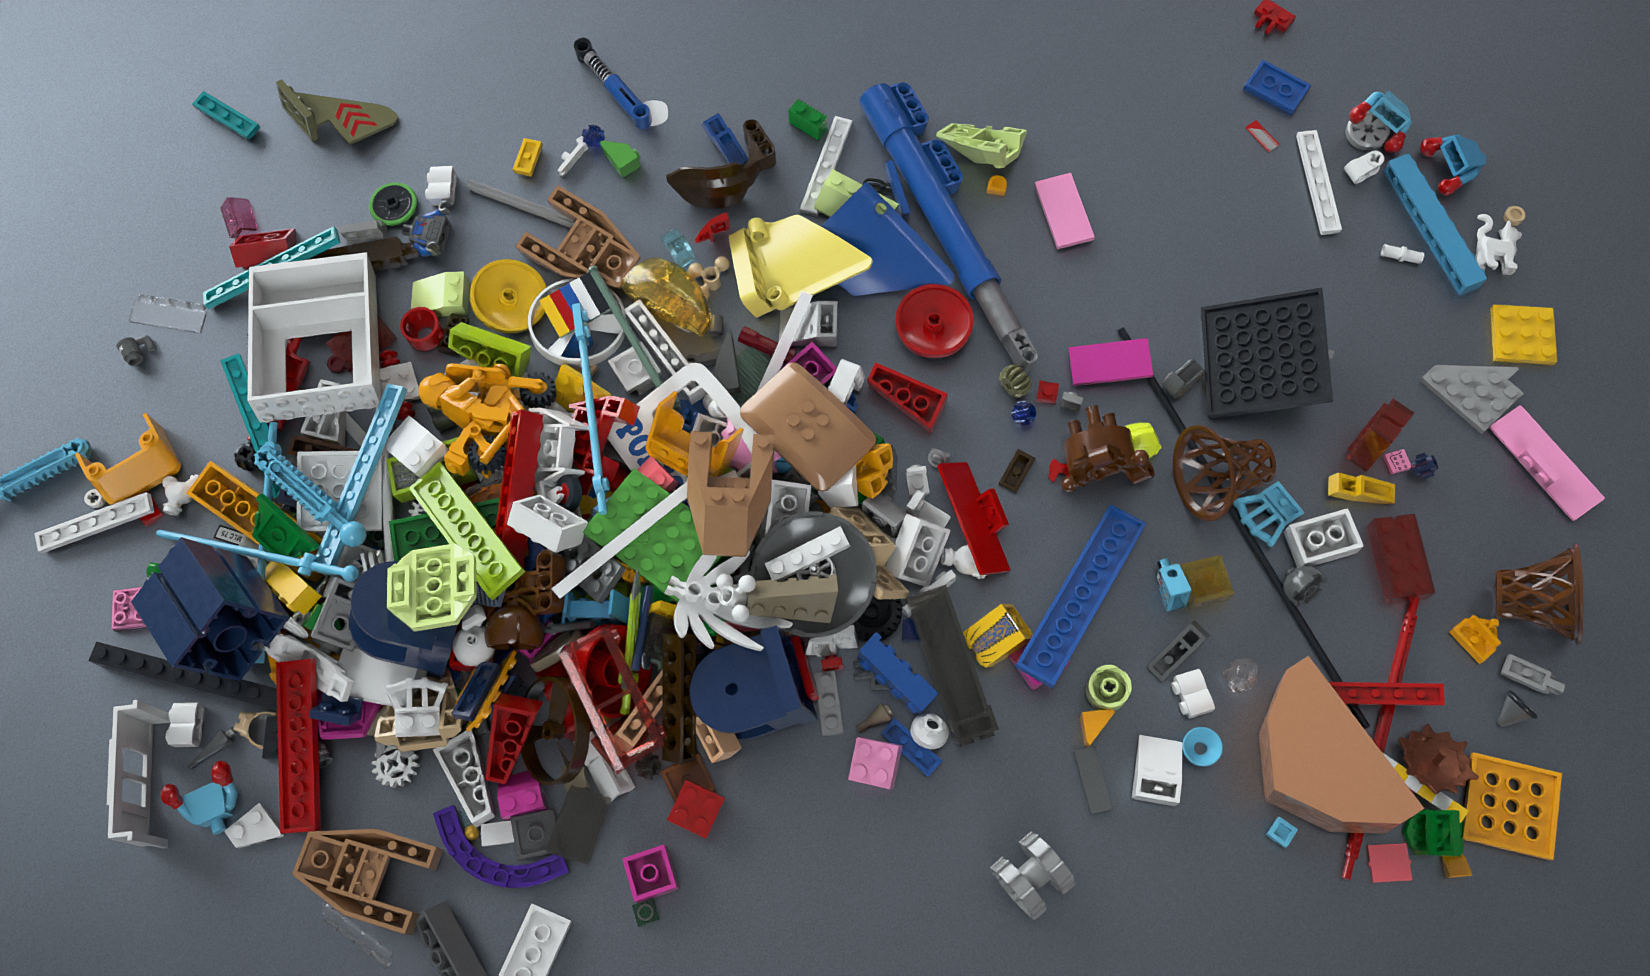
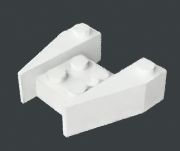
(557, 446)

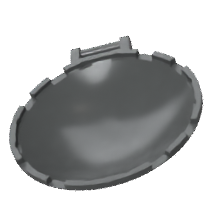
(854, 568)

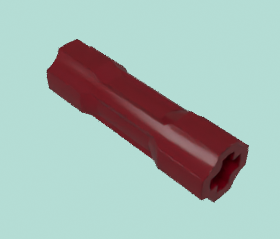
(764, 344)

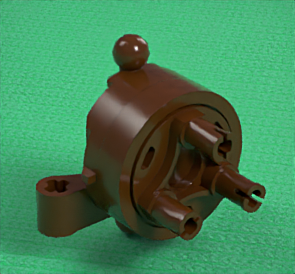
(1102, 452)

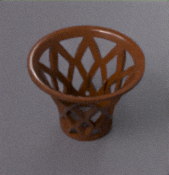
(1238, 485)
(1517, 593)

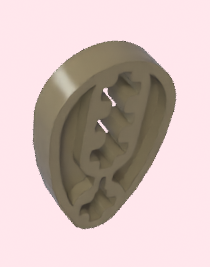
(550, 654)

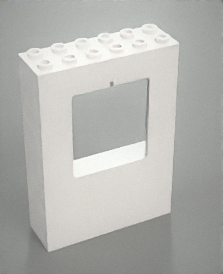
(311, 301)

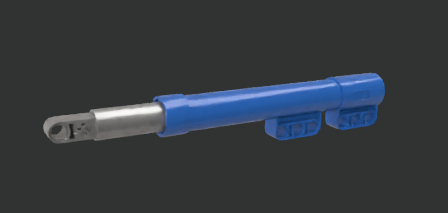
(932, 178)

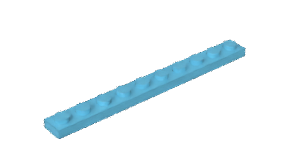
(362, 471)

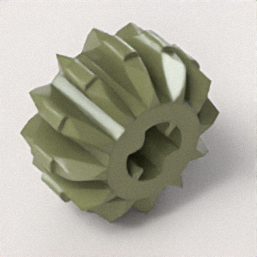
(1015, 380)

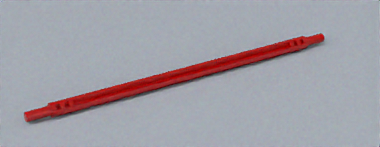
(1385, 718)

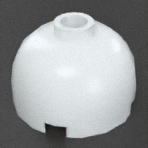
(473, 653)

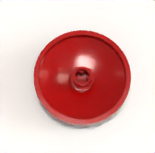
(934, 321)

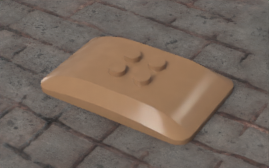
(808, 426)

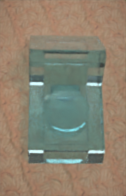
(678, 247)

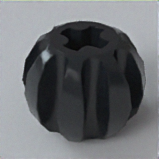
(245, 457)

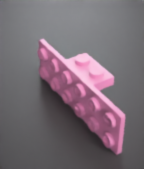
(1547, 463)

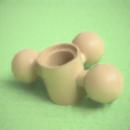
(696, 270)

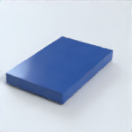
(1277, 87)

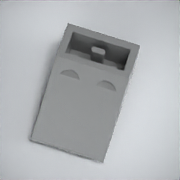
(817, 325)

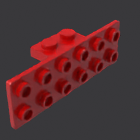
(978, 515)

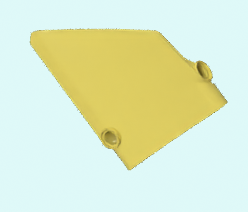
(790, 257)

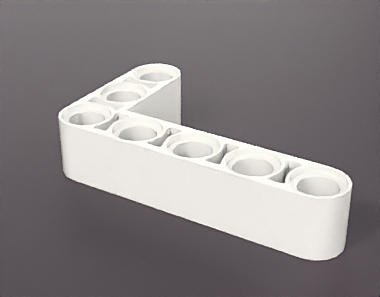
(846, 379)

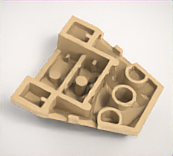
(448, 725)

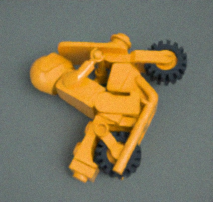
(483, 417)

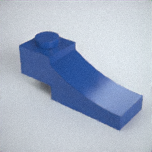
(724, 139)

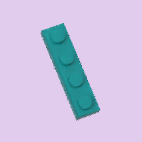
(226, 115)

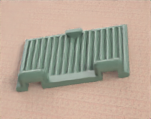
(751, 369)

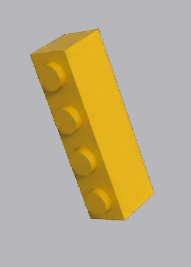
(290, 587)

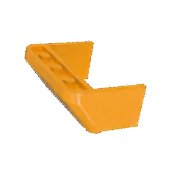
(671, 444)
(137, 472)

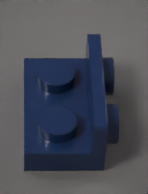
(336, 711)

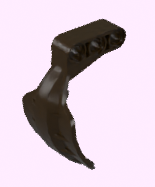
(729, 183)

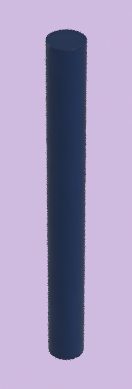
(642, 627)

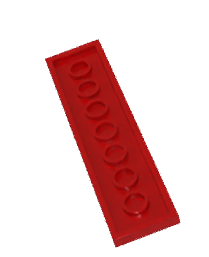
(298, 746)

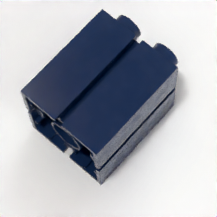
(209, 610)

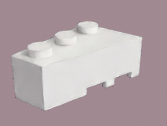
(326, 427)

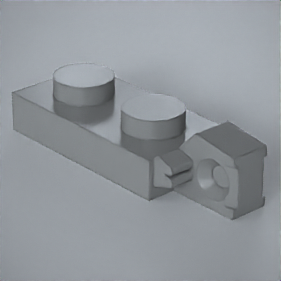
(1531, 675)

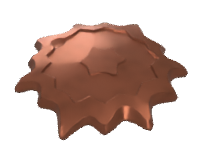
(1437, 760)

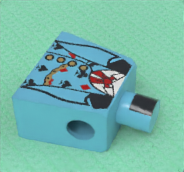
(1172, 585)

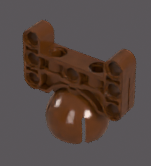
(518, 617)

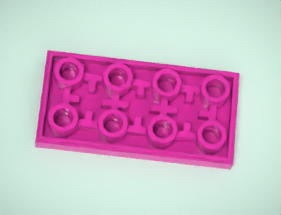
(1110, 362)

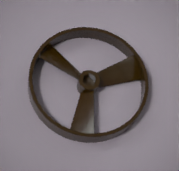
(554, 729)

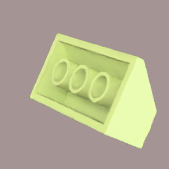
(838, 190)

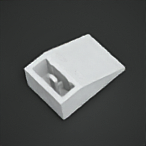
(1158, 771)

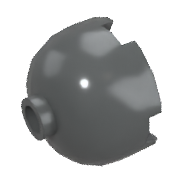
(1303, 584)

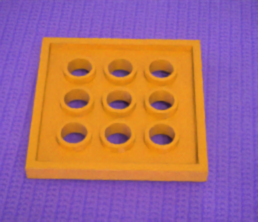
(1547, 804)

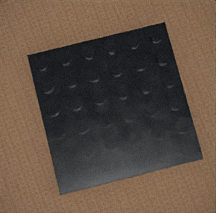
(1266, 354)

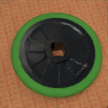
(388, 194)

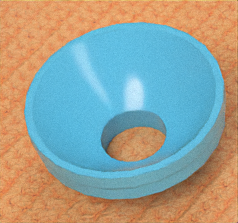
(1209, 739)

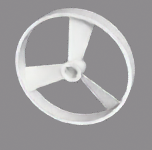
(604, 323)

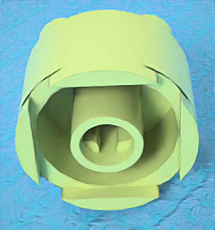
(1115, 679)

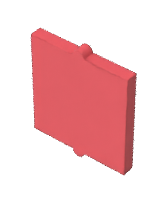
(1389, 862)

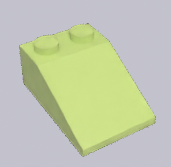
(443, 294)

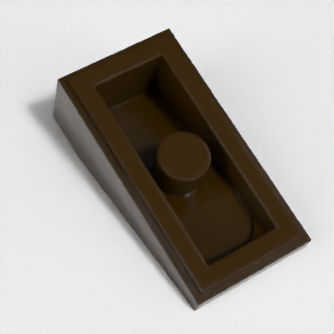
(1017, 470)

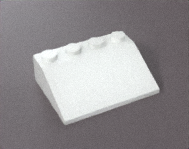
(373, 674)

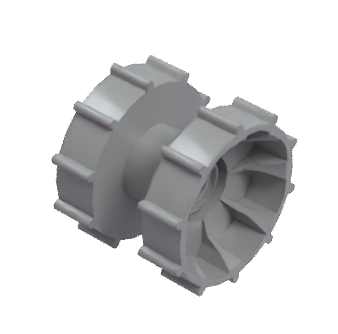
(1041, 868)

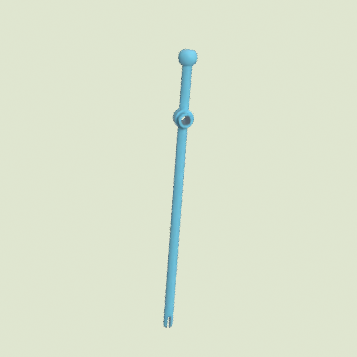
(306, 564)

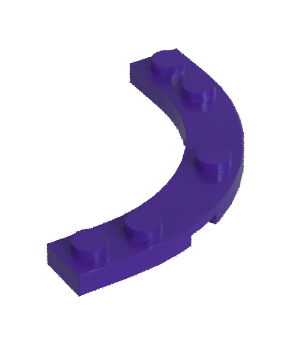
(488, 870)

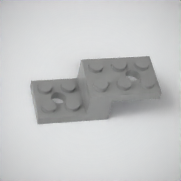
(338, 600)

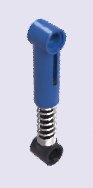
(613, 84)

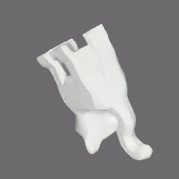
(1493, 249)

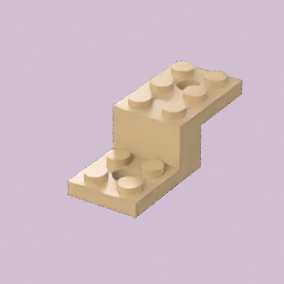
(887, 584)

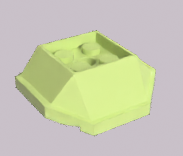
(418, 574)

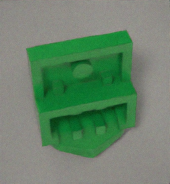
(1435, 833)

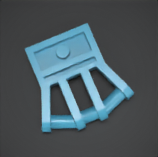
(1277, 503)

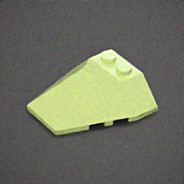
(984, 144)

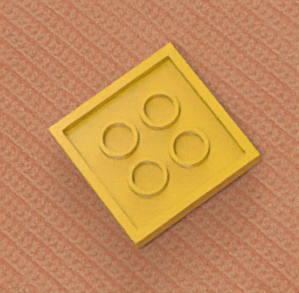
(1523, 334)

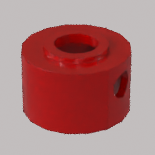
(418, 319)

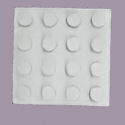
(330, 473)

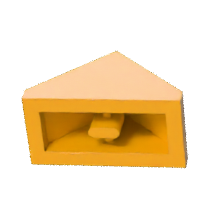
(1093, 722)

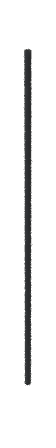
(1255, 547)

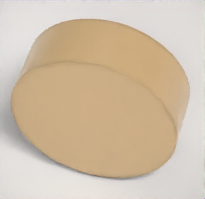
(1515, 215)

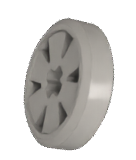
(1367, 141)

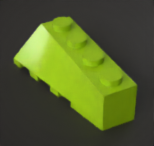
(489, 348)

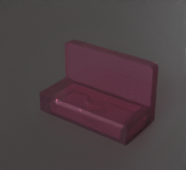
(238, 216)

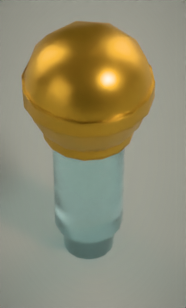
(471, 831)

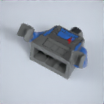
(430, 231)

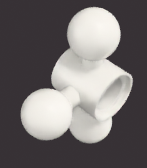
(735, 597)

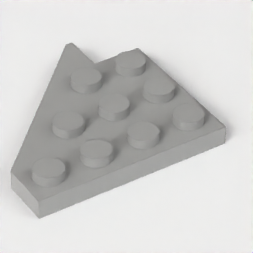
(1474, 392)

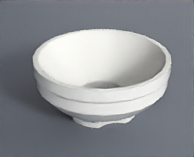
(926, 736)

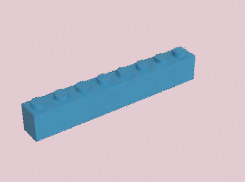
(1434, 224)

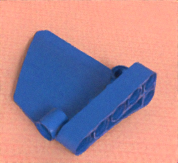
(897, 251)

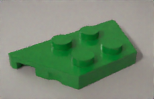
(279, 532)

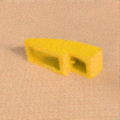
(1361, 489)

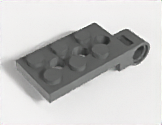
(611, 570)

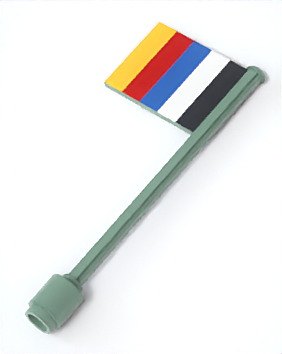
(597, 300)

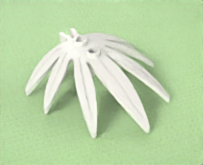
(700, 599)

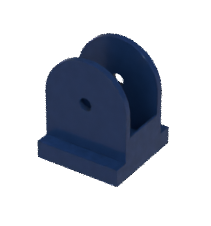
(387, 637)
(752, 689)

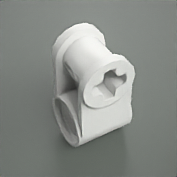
(1364, 167)

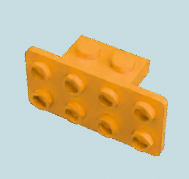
(493, 694)

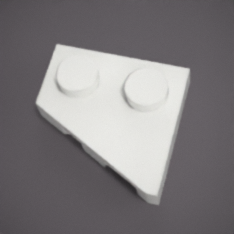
(253, 828)

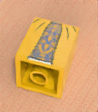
(997, 635)

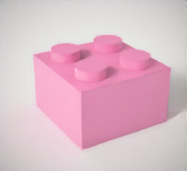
(875, 762)

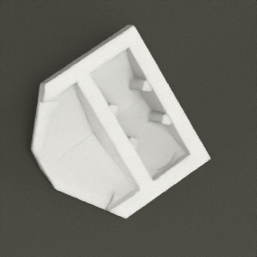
(843, 492)

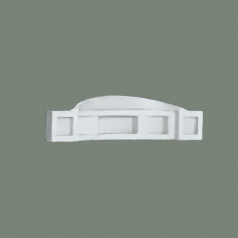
(329, 676)

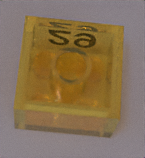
(1207, 581)

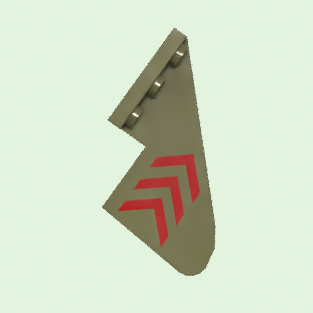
(350, 118)

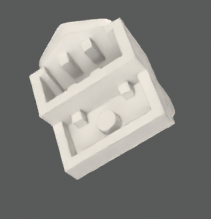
(830, 644)

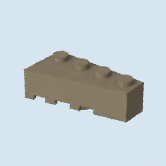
(794, 599)

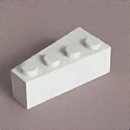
(466, 773)

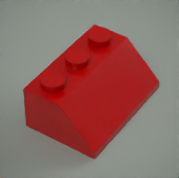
(259, 247)

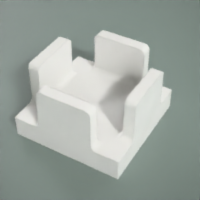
(631, 371)

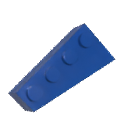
(896, 675)

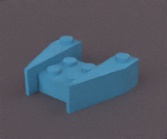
(583, 609)

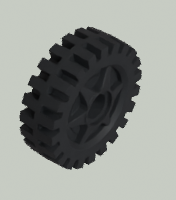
(883, 622)

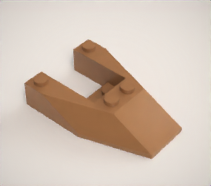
(588, 243)
(727, 508)
(349, 869)

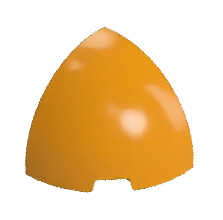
(873, 470)

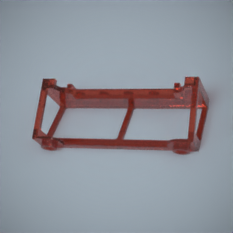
(612, 748)

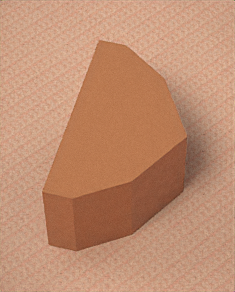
(1325, 762)

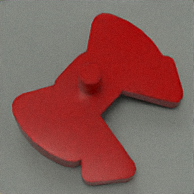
(1056, 468)

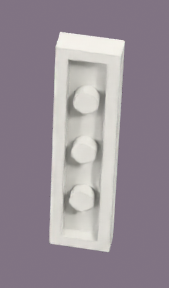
(807, 554)

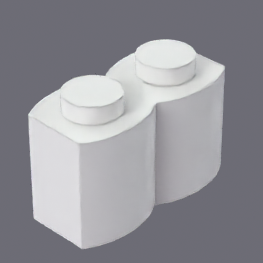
(441, 185)
(1193, 694)
(185, 724)

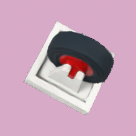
(565, 493)

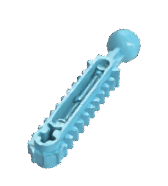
(43, 468)
(308, 495)

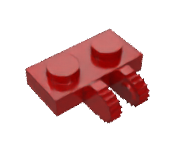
(1274, 15)

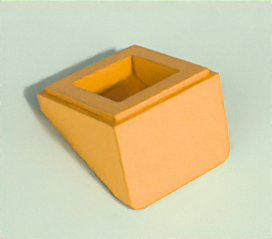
(1455, 866)

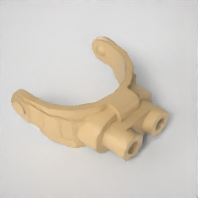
(245, 720)

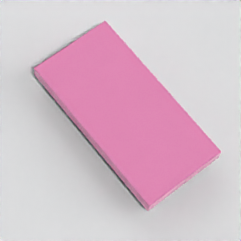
(1064, 211)
(123, 612)

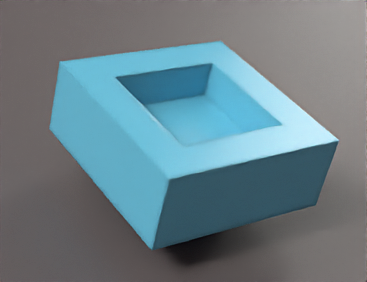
(1281, 832)

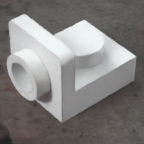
(917, 479)

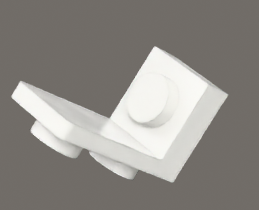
(920, 508)

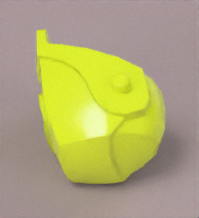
(1145, 438)

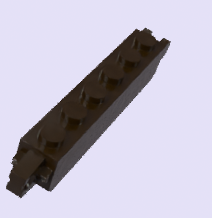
(381, 253)

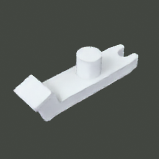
(571, 159)

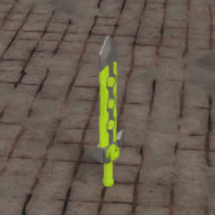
(632, 629)

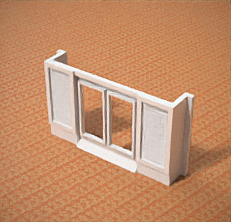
(132, 732)

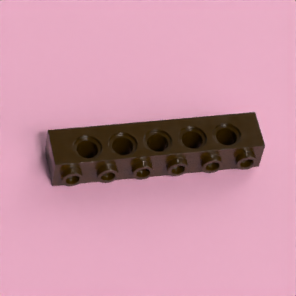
(677, 709)

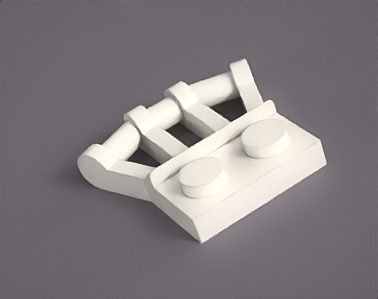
(416, 720)

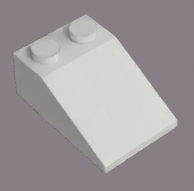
(415, 447)

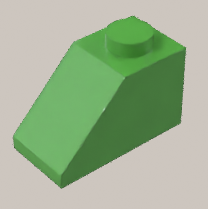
(621, 157)

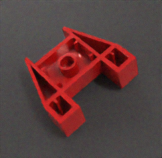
(607, 410)

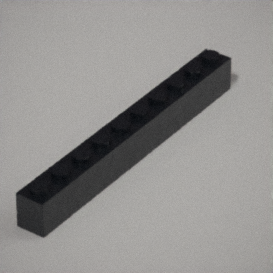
(161, 671)

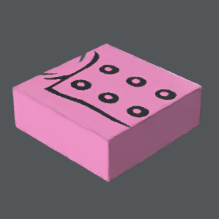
(1397, 461)

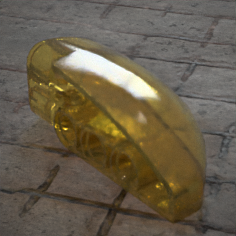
(669, 294)

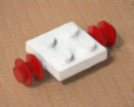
(401, 375)

